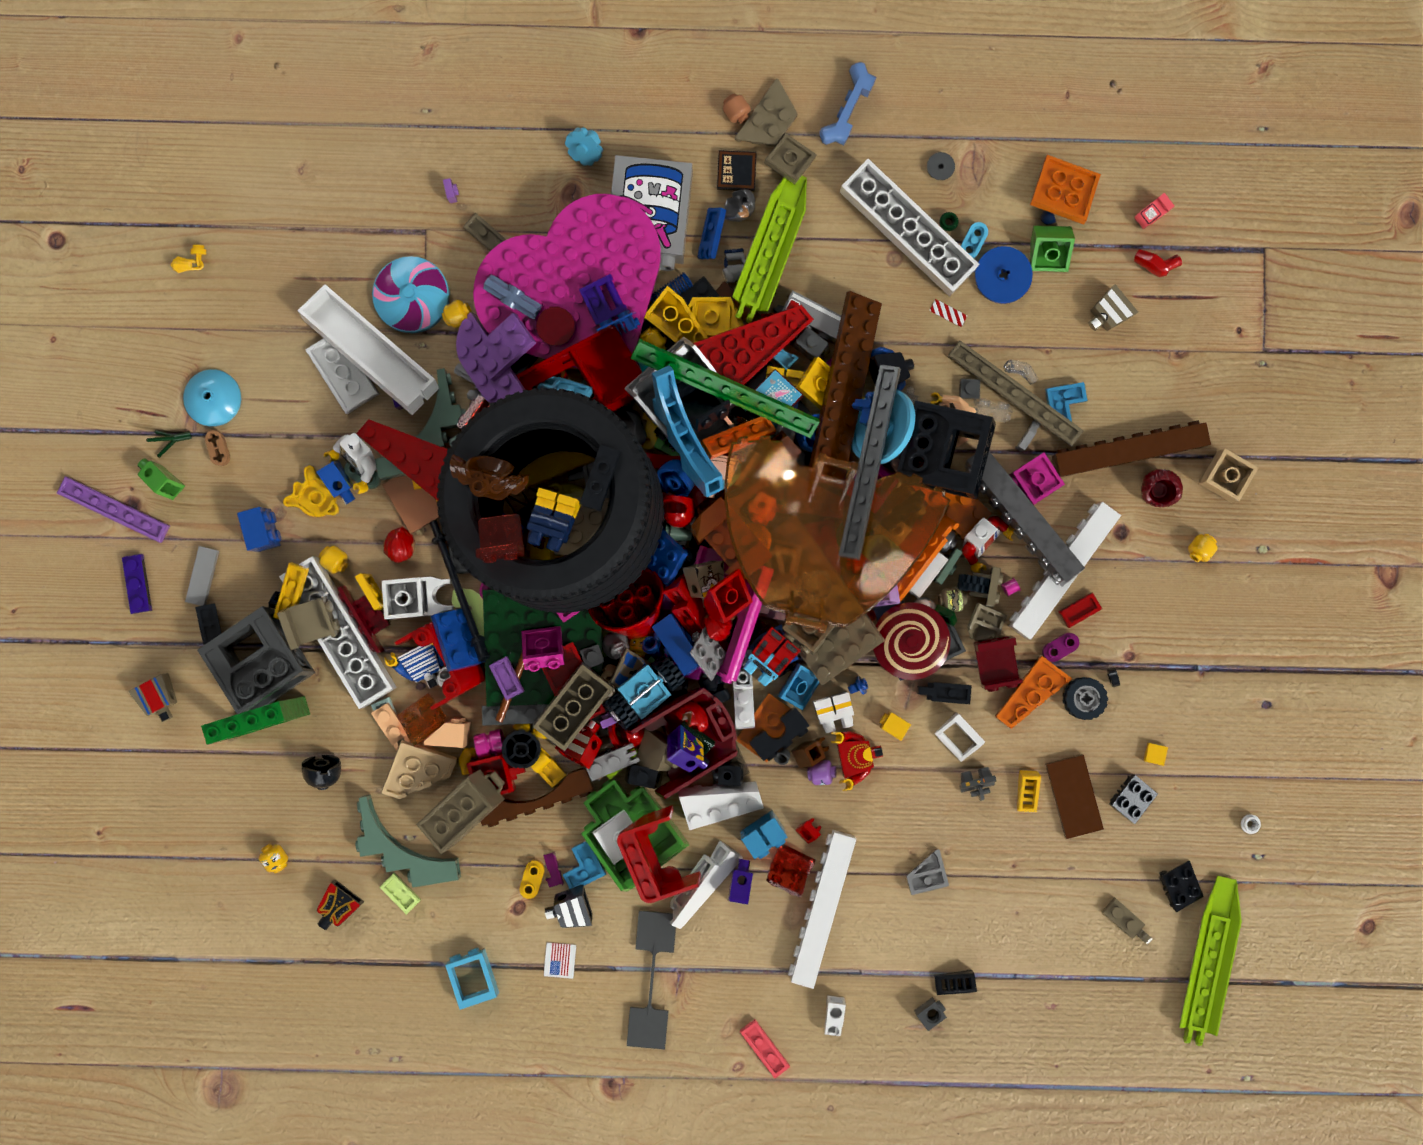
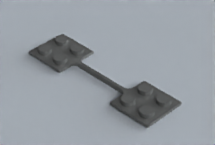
(649, 1025)

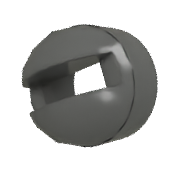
(782, 757)

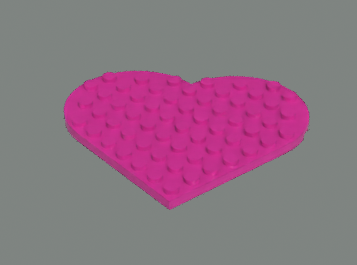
(583, 245)

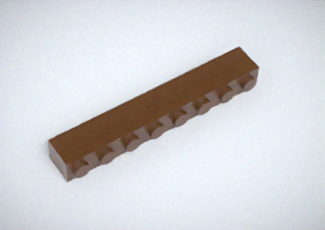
(1131, 450)

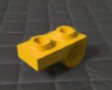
(548, 768)

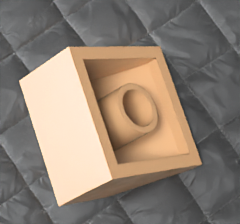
(451, 734)

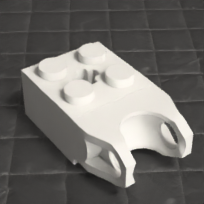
(420, 594)

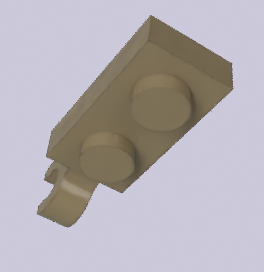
(1126, 920)

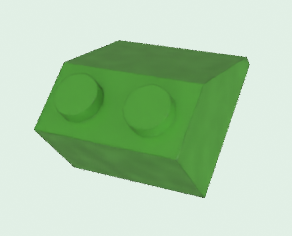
(1051, 248)

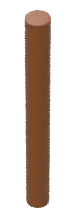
(505, 703)

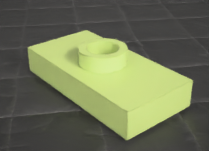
(400, 893)

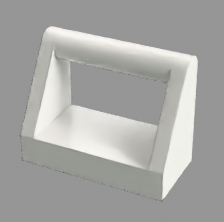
(967, 729)

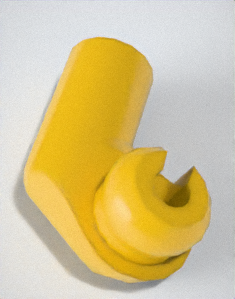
(465, 757)

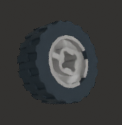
(1085, 698)

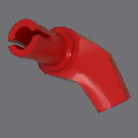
(1156, 264)

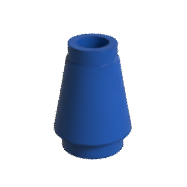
(652, 647)

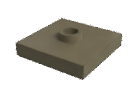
(790, 158)

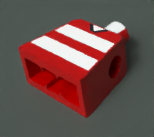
(584, 746)

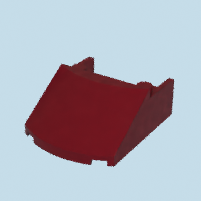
(719, 729)

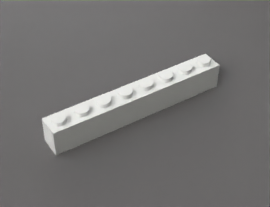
(1046, 593)
(822, 909)

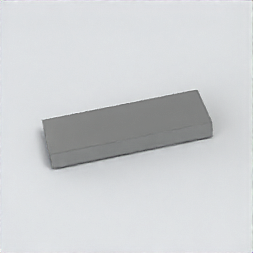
(202, 576)

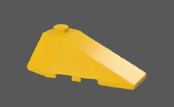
(674, 317)

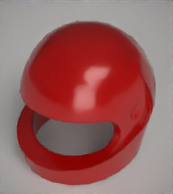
(678, 510)
(627, 738)

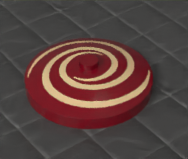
(914, 641)

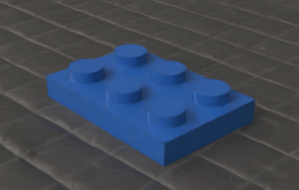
(455, 640)

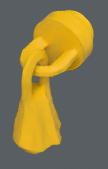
(182, 264)

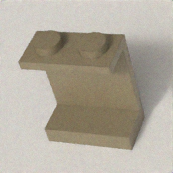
(308, 622)

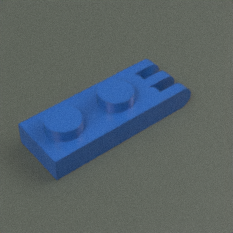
(711, 233)

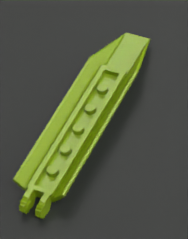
(771, 247)
(1212, 962)

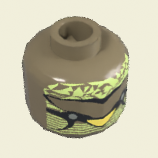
(952, 599)

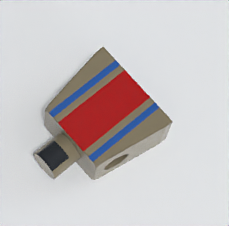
(155, 696)

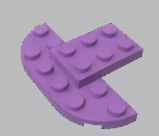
(491, 356)

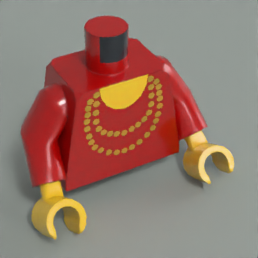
(855, 757)

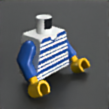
(418, 664)

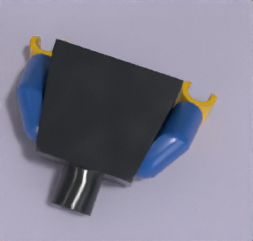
(888, 357)

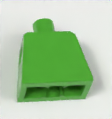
(159, 479)

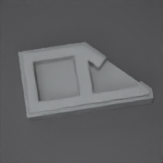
(1028, 436)

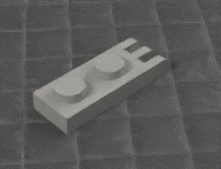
(612, 761)

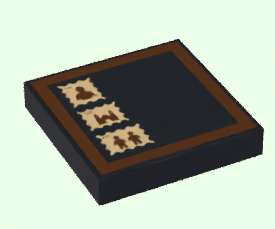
(736, 170)

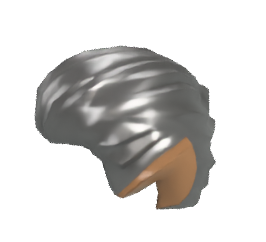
(740, 205)

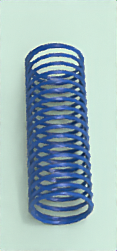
(685, 277)

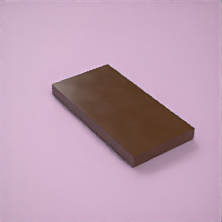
(1074, 796)

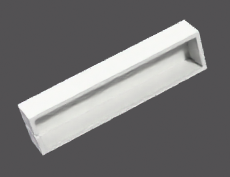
(368, 349)

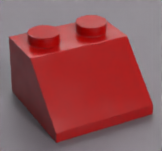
(727, 597)

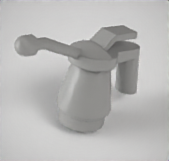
(733, 272)

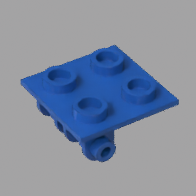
(626, 317)

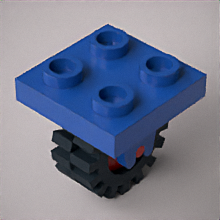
(670, 558)

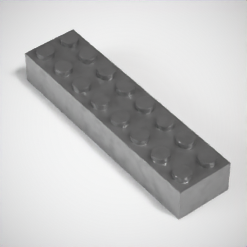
(1027, 522)

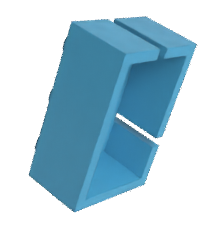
(763, 835)

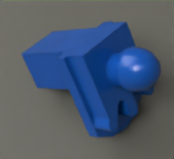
(864, 405)

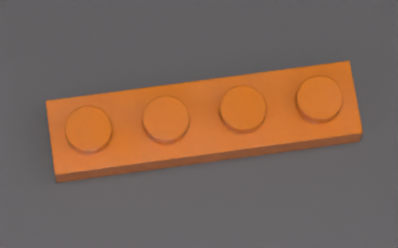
(721, 442)

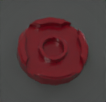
(556, 326)

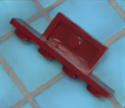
(369, 620)

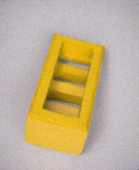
(1022, 782)

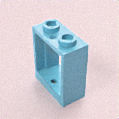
(477, 997)

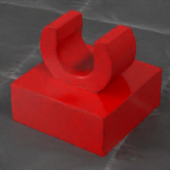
(808, 832)

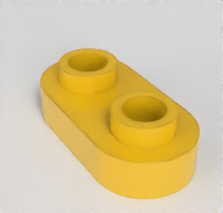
(531, 879)

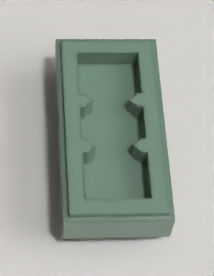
(949, 567)

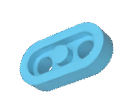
(973, 241)

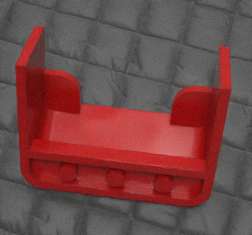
(460, 680)
(649, 878)

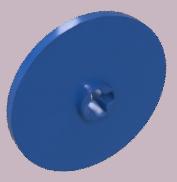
(1006, 260)

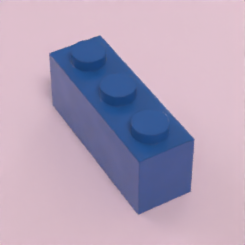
(676, 642)

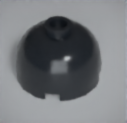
(521, 748)
(321, 772)

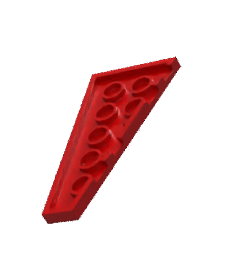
(410, 454)

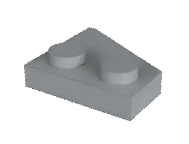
(928, 875)

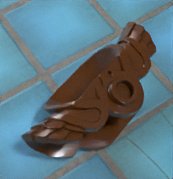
(488, 476)

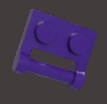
(597, 302)

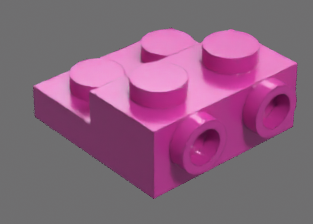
(1037, 478)
(542, 648)

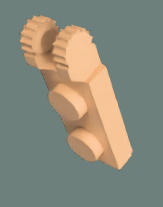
(390, 724)

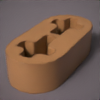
(221, 446)

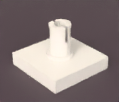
(608, 834)

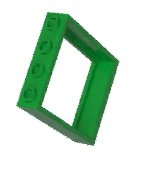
(255, 720)

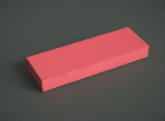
(764, 1048)

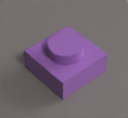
(451, 190)
(606, 720)

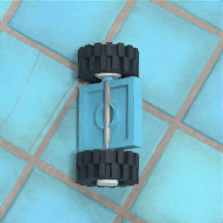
(644, 691)

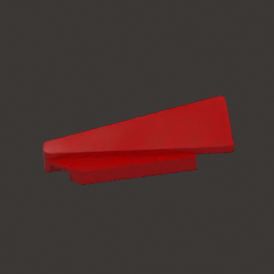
(688, 609)

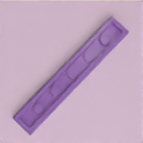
(113, 509)

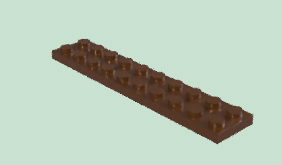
(846, 381)

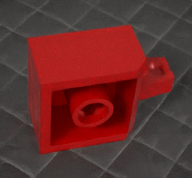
(497, 764)

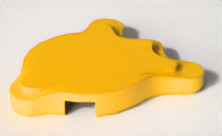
(312, 496)

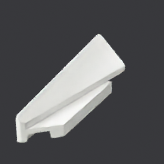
(713, 872)

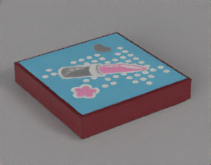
(780, 388)

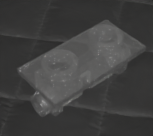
(999, 410)

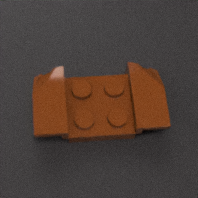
(714, 529)

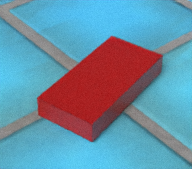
(1080, 610)

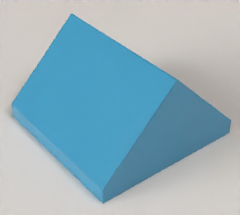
(799, 686)

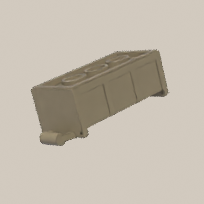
(462, 810)

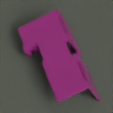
(552, 866)

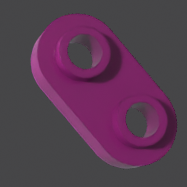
(1060, 646)

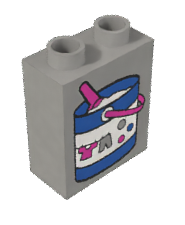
(664, 194)

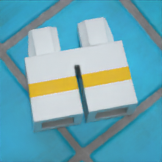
(826, 714)

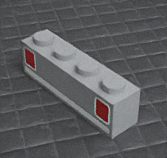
(825, 320)

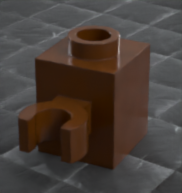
(809, 753)

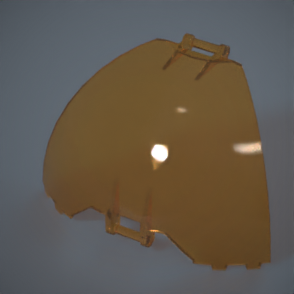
(791, 527)

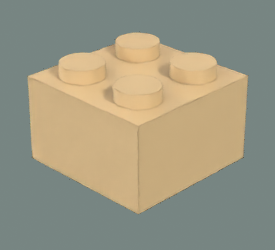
(1228, 475)

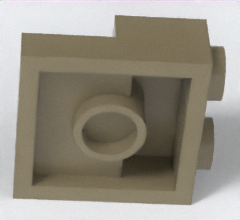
(807, 638)

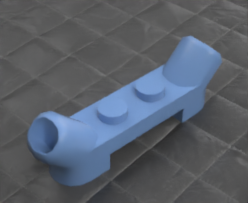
(841, 130)

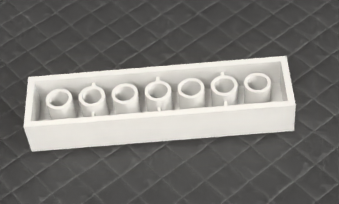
(908, 227)
(349, 649)

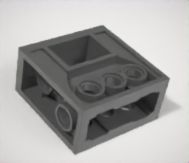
(264, 673)

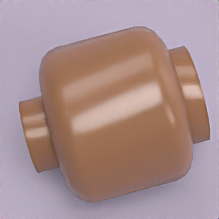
(736, 108)

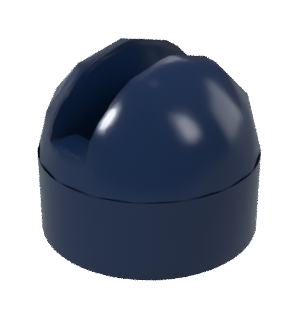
(1048, 218)

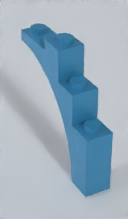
(681, 435)

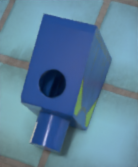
(331, 475)

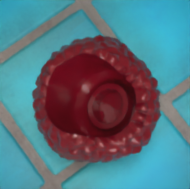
(1161, 488)

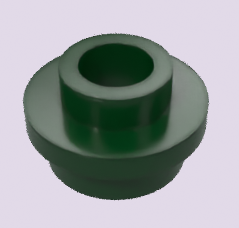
(951, 216)

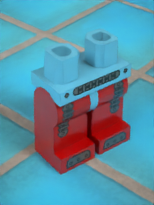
(766, 660)

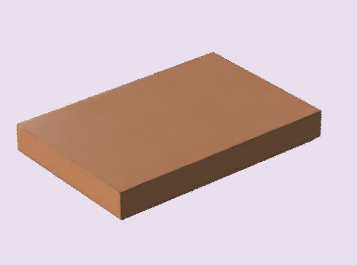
(414, 506)

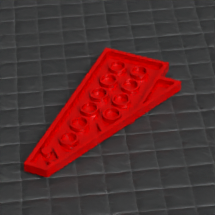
(750, 347)

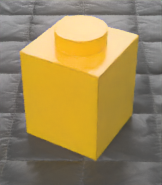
(894, 725)

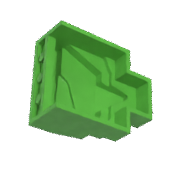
(611, 800)

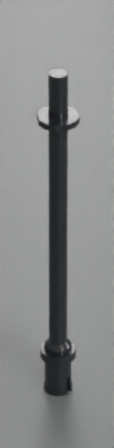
(477, 640)

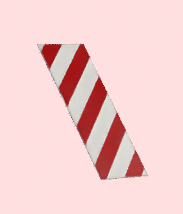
(948, 313)

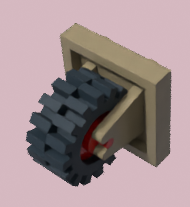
(982, 585)

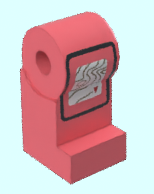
(1154, 211)

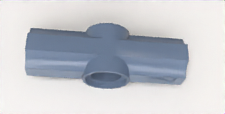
(512, 296)

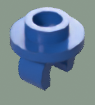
(860, 685)

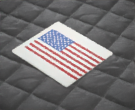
(559, 960)

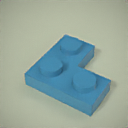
(1063, 396)
(588, 869)

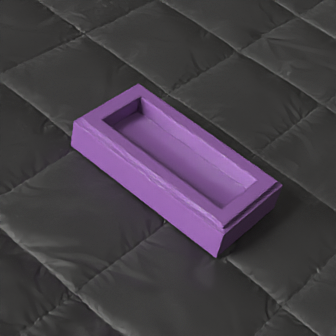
(506, 678)

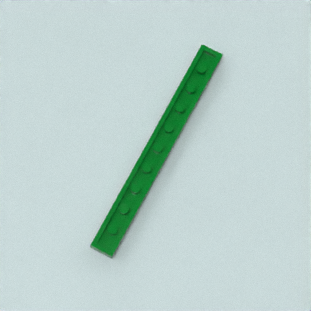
(726, 388)

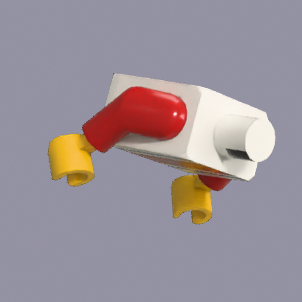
(982, 537)

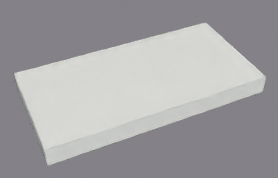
(343, 378)

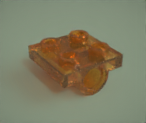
(420, 720)

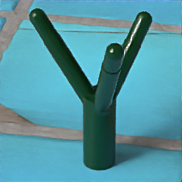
(174, 438)

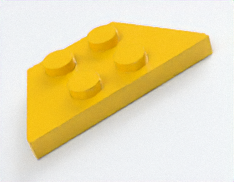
(715, 314)

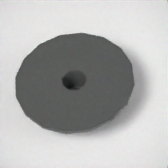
(941, 166)

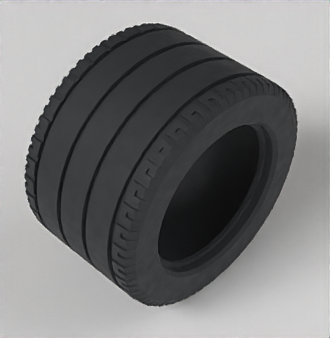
(523, 430)

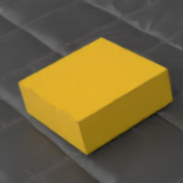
(1155, 754)

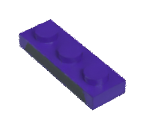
(137, 584)

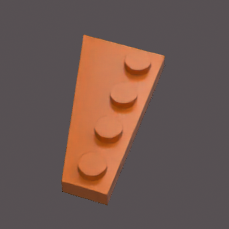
(1037, 686)

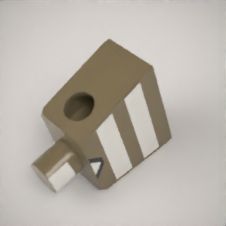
(1111, 310)

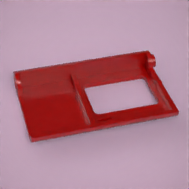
(602, 362)

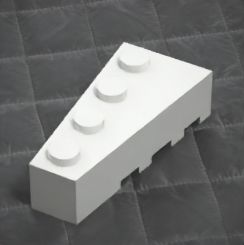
(718, 802)

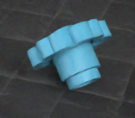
(584, 146)

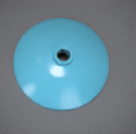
(221, 405)

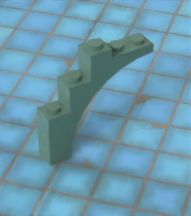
(443, 417)
(377, 840)

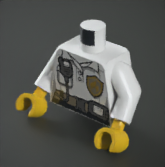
(357, 456)

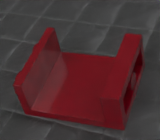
(997, 663)

